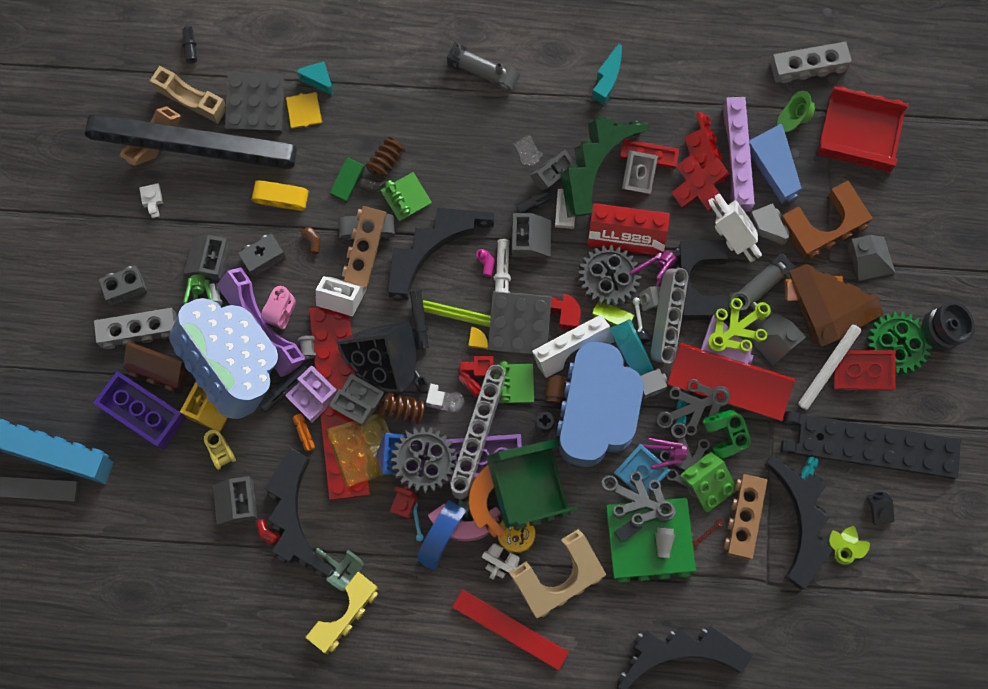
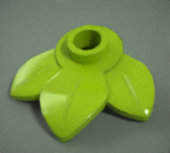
(848, 542)

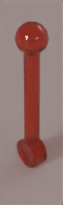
(719, 522)

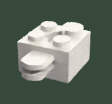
(736, 227)

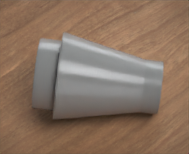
(664, 541)

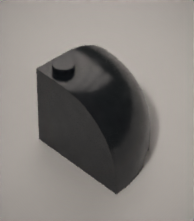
(382, 355)

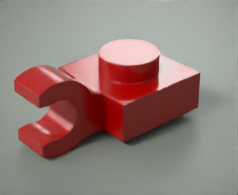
(478, 366)

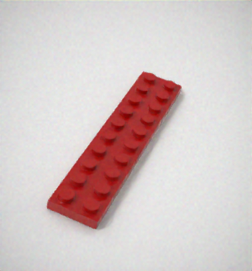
(327, 329)

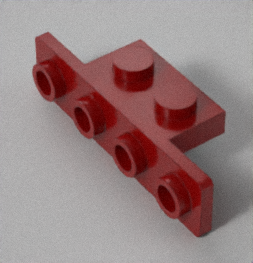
(702, 143)

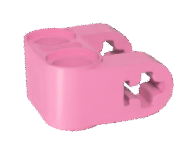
(277, 310)

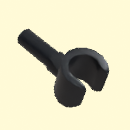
(420, 380)

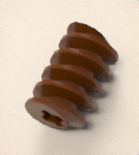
(384, 157)
(402, 406)

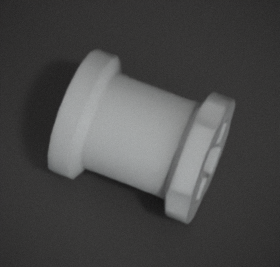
(307, 346)

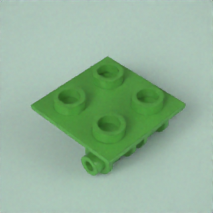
(405, 196)
(518, 383)

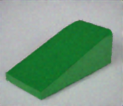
(347, 179)

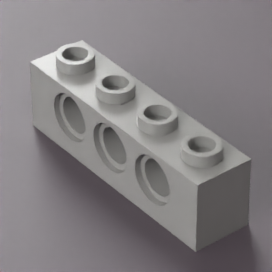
(836, 52)
(106, 327)

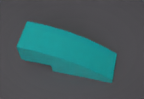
(607, 76)

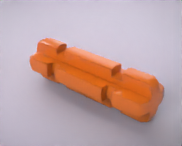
(303, 432)

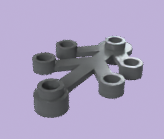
(696, 404)
(689, 460)
(639, 500)

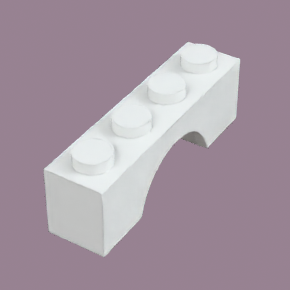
(552, 355)

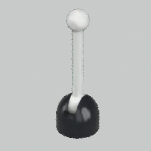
(642, 333)

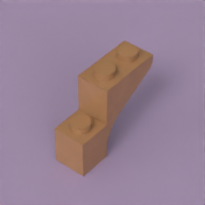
(138, 155)

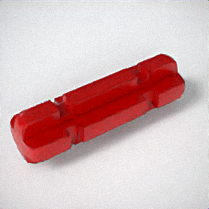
(471, 384)

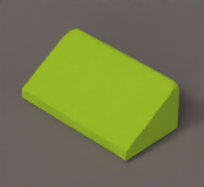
(611, 314)

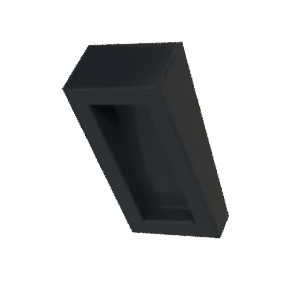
(626, 531)

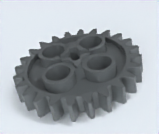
(593, 282)
(405, 455)

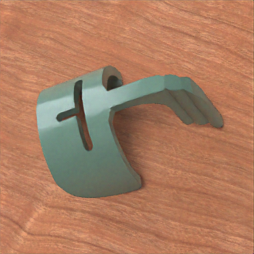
(355, 566)

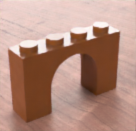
(810, 240)

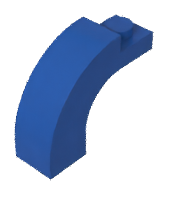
(440, 535)

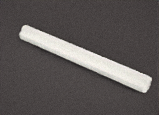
(829, 367)

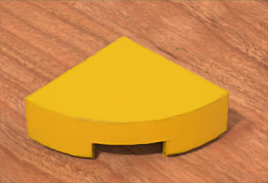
(478, 339)

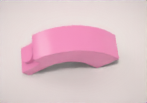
(467, 530)

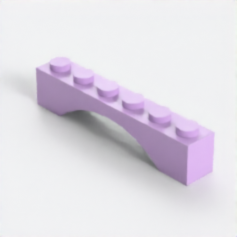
(740, 161)

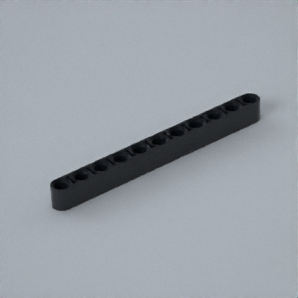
(190, 141)

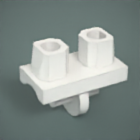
(492, 556)

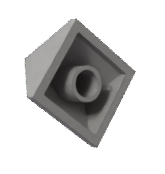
(639, 172)

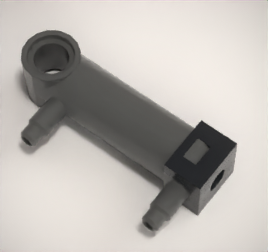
(503, 77)
(763, 282)

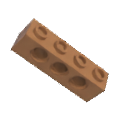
(377, 218)
(756, 487)

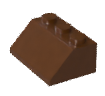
(155, 367)

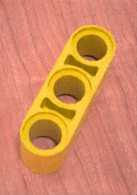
(280, 195)

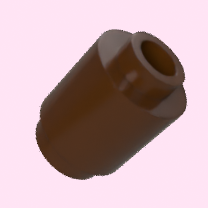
(555, 390)

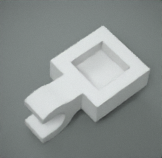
(151, 197)

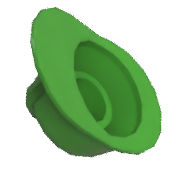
(798, 111)

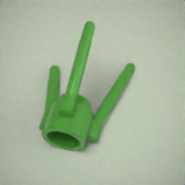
(197, 285)

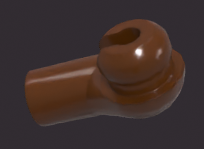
(310, 234)

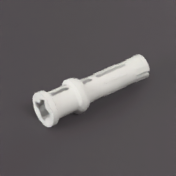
(502, 277)

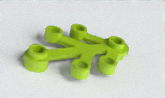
(737, 328)

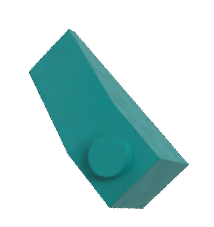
(631, 347)

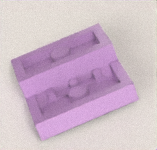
(311, 394)

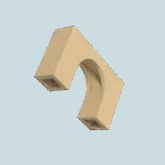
(585, 571)

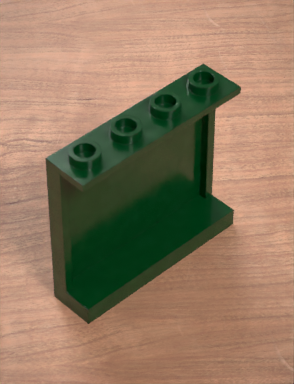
(528, 484)

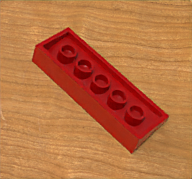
(748, 385)

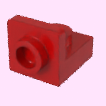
(404, 502)

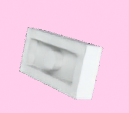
(561, 214)

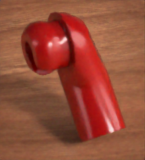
(265, 534)

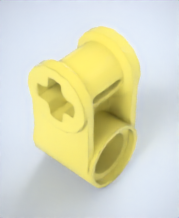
(220, 452)

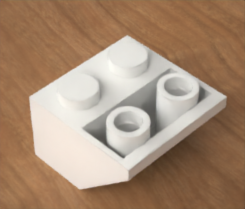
(339, 295)

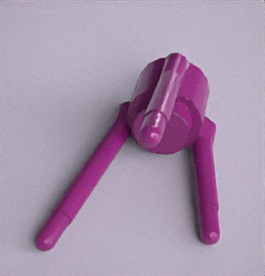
(665, 262)
(676, 451)

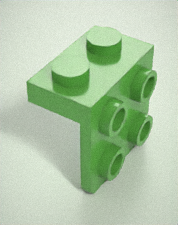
(709, 481)

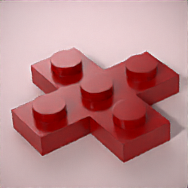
(699, 181)

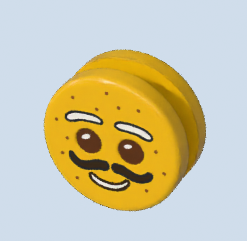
(517, 540)

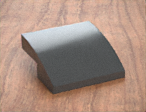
(357, 399)

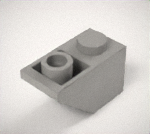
(769, 224)

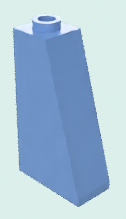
(776, 163)

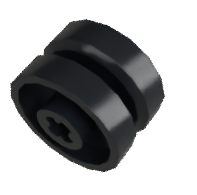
(948, 326)

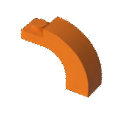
(478, 503)

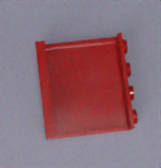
(862, 129)

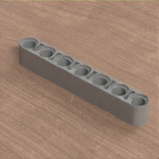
(478, 440)

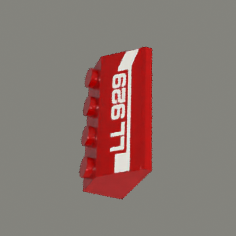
(629, 229)

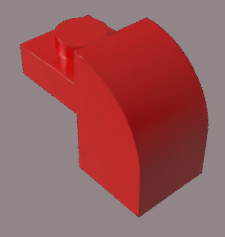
(569, 312)

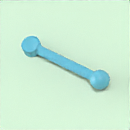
(419, 537)

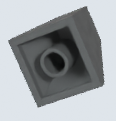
(870, 257)
(780, 341)

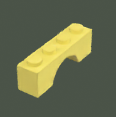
(326, 635)

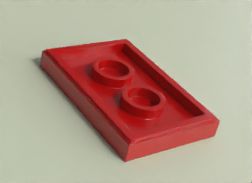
(866, 371)

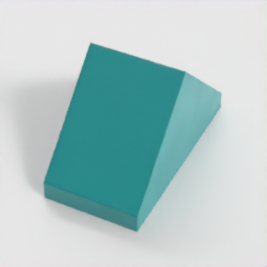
(316, 76)

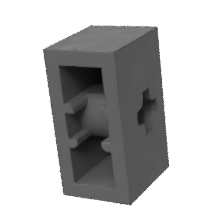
(269, 247)

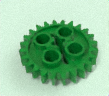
(912, 333)

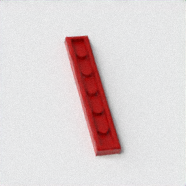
(510, 629)

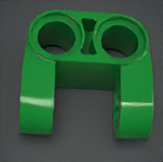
(732, 431)

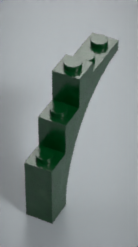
(579, 178)

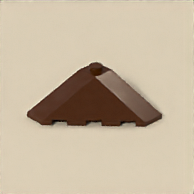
(831, 305)

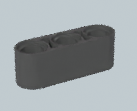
(348, 223)

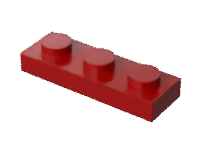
(666, 155)

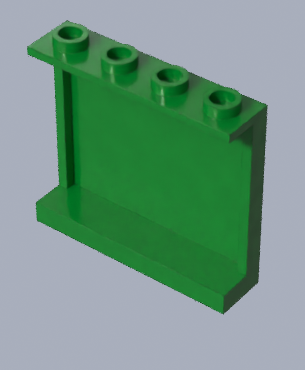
(638, 554)

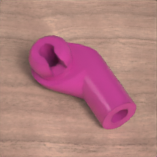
(487, 260)

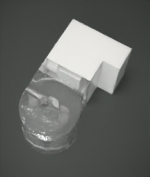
(446, 401)

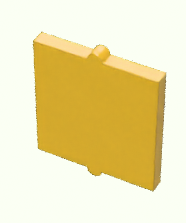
(304, 110)

